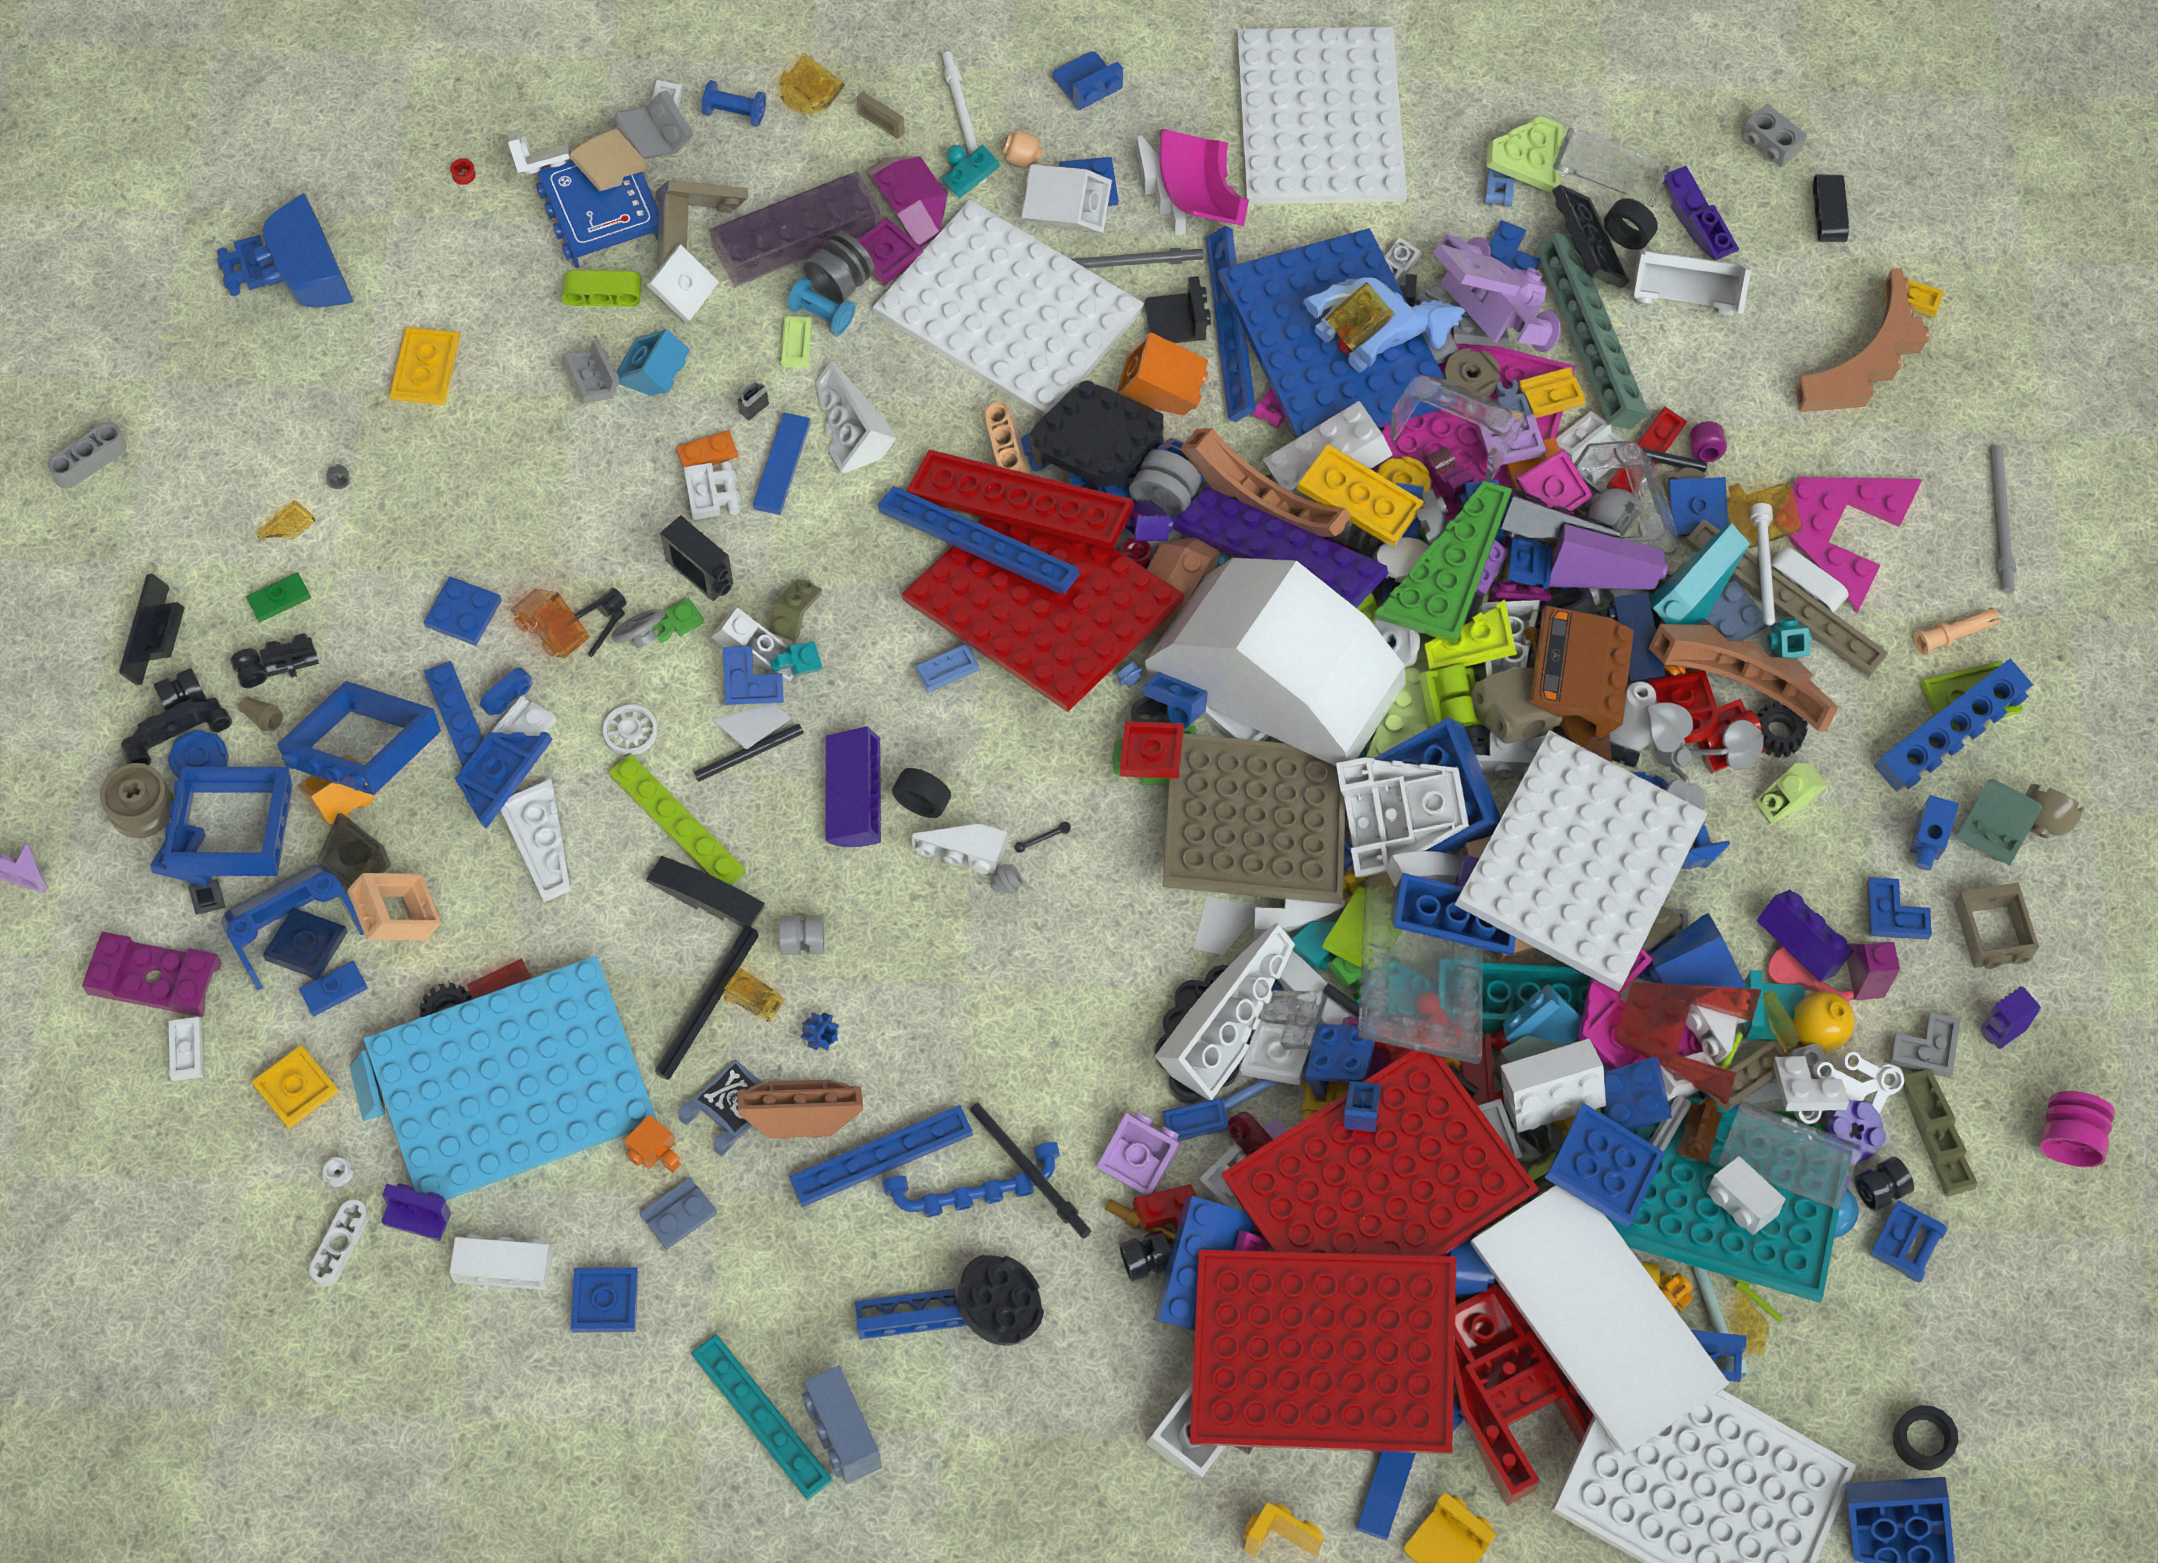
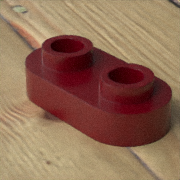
(1247, 1132)

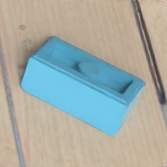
(366, 1087)

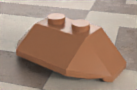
(1183, 566)
(800, 1107)

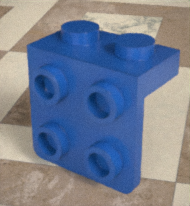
(1088, 79)
(1337, 1056)

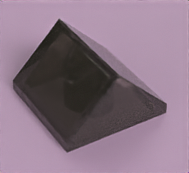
(352, 852)

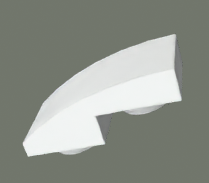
(1402, 258)

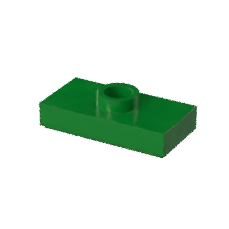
(278, 597)

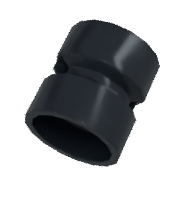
(179, 690)
(1886, 1182)
(1145, 1255)

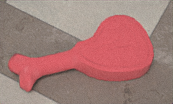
(1787, 970)

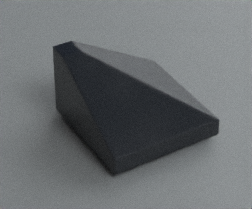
(206, 897)

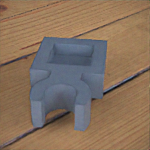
(1511, 398)

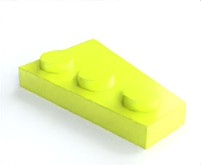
(1480, 641)

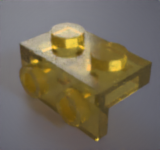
(1359, 316)

